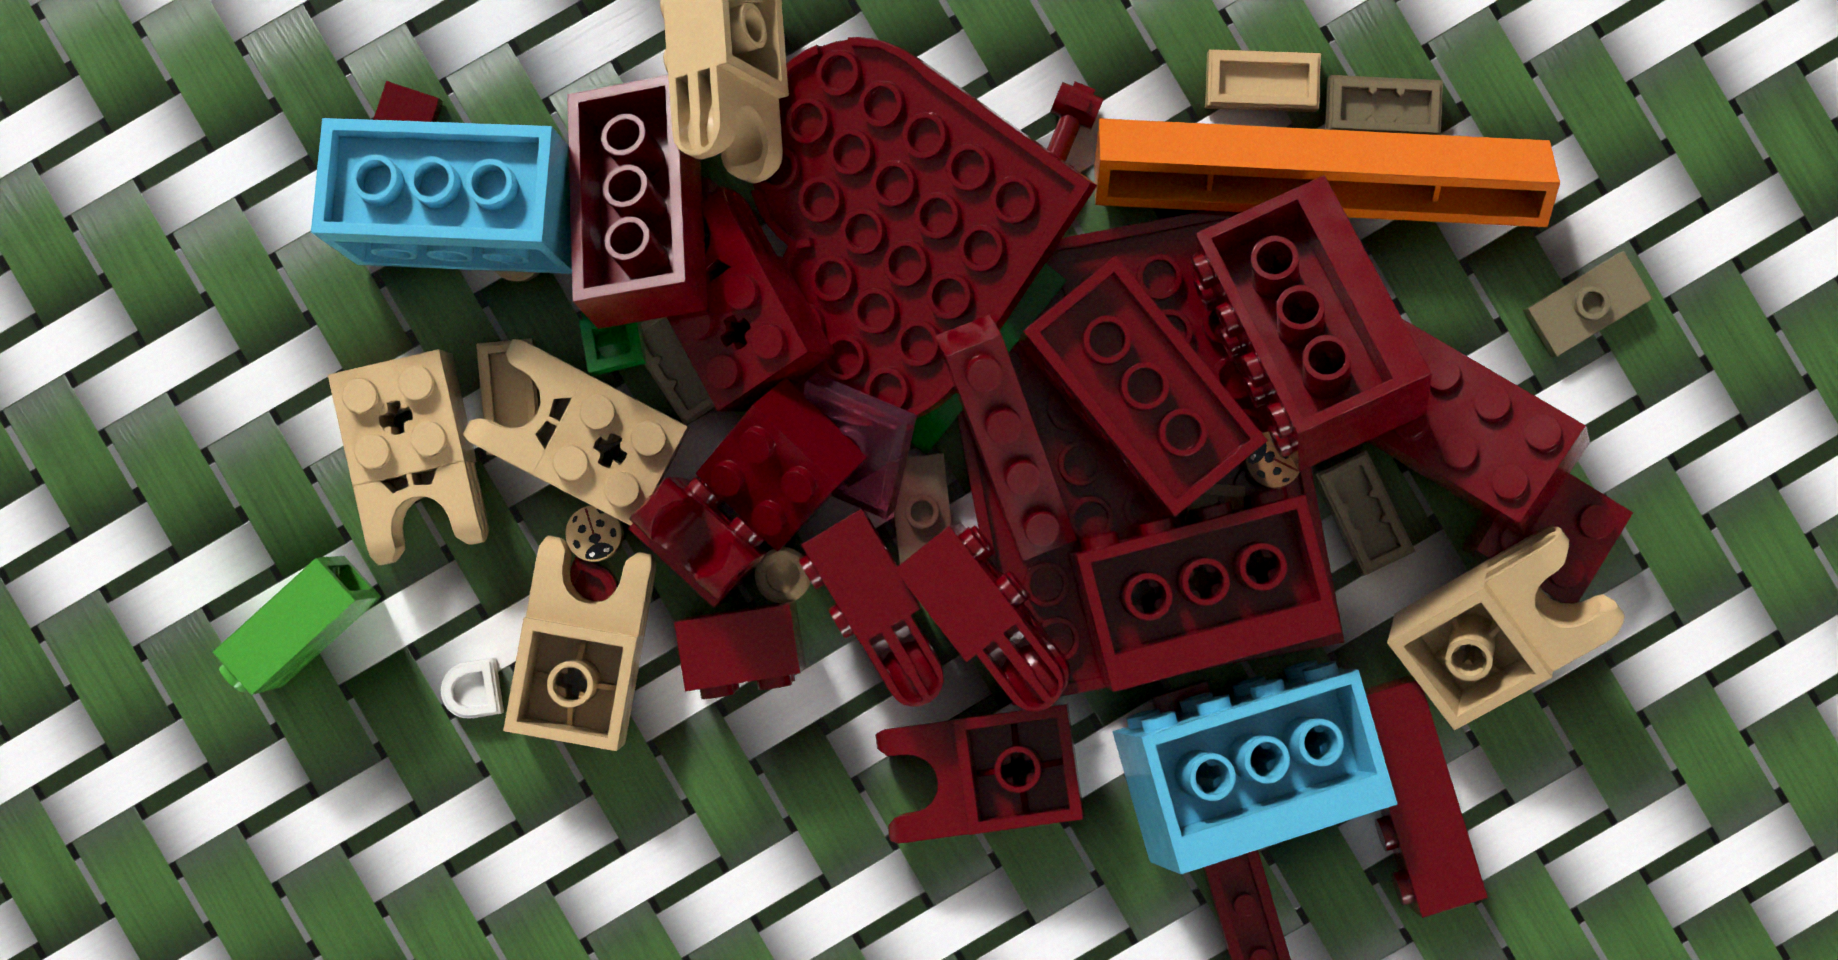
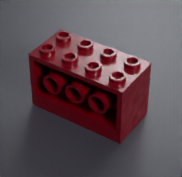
(1310, 324)
(1141, 389)
(1232, 615)

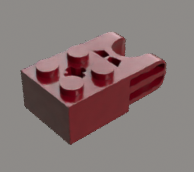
(745, 291)
(697, 538)
(874, 606)
(986, 615)
(971, 776)

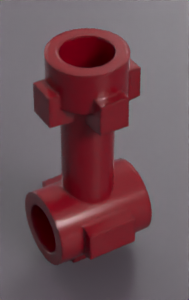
(1076, 108)

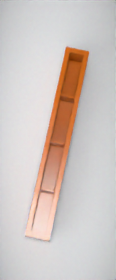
(1368, 171)

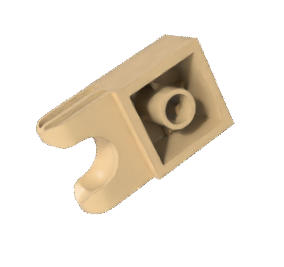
(727, 81)
(562, 436)
(399, 468)
(1498, 630)
(575, 632)

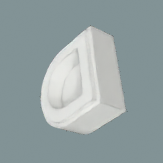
(473, 689)

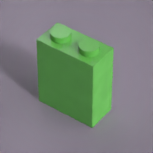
(295, 625)

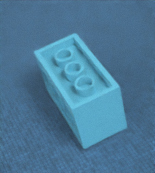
(444, 195)
(1253, 765)

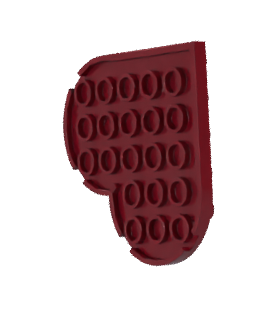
(906, 213)

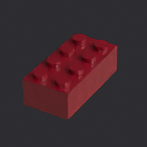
(633, 207)
(1486, 438)

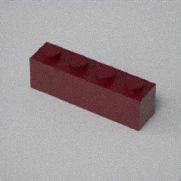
(1006, 437)
(1427, 823)

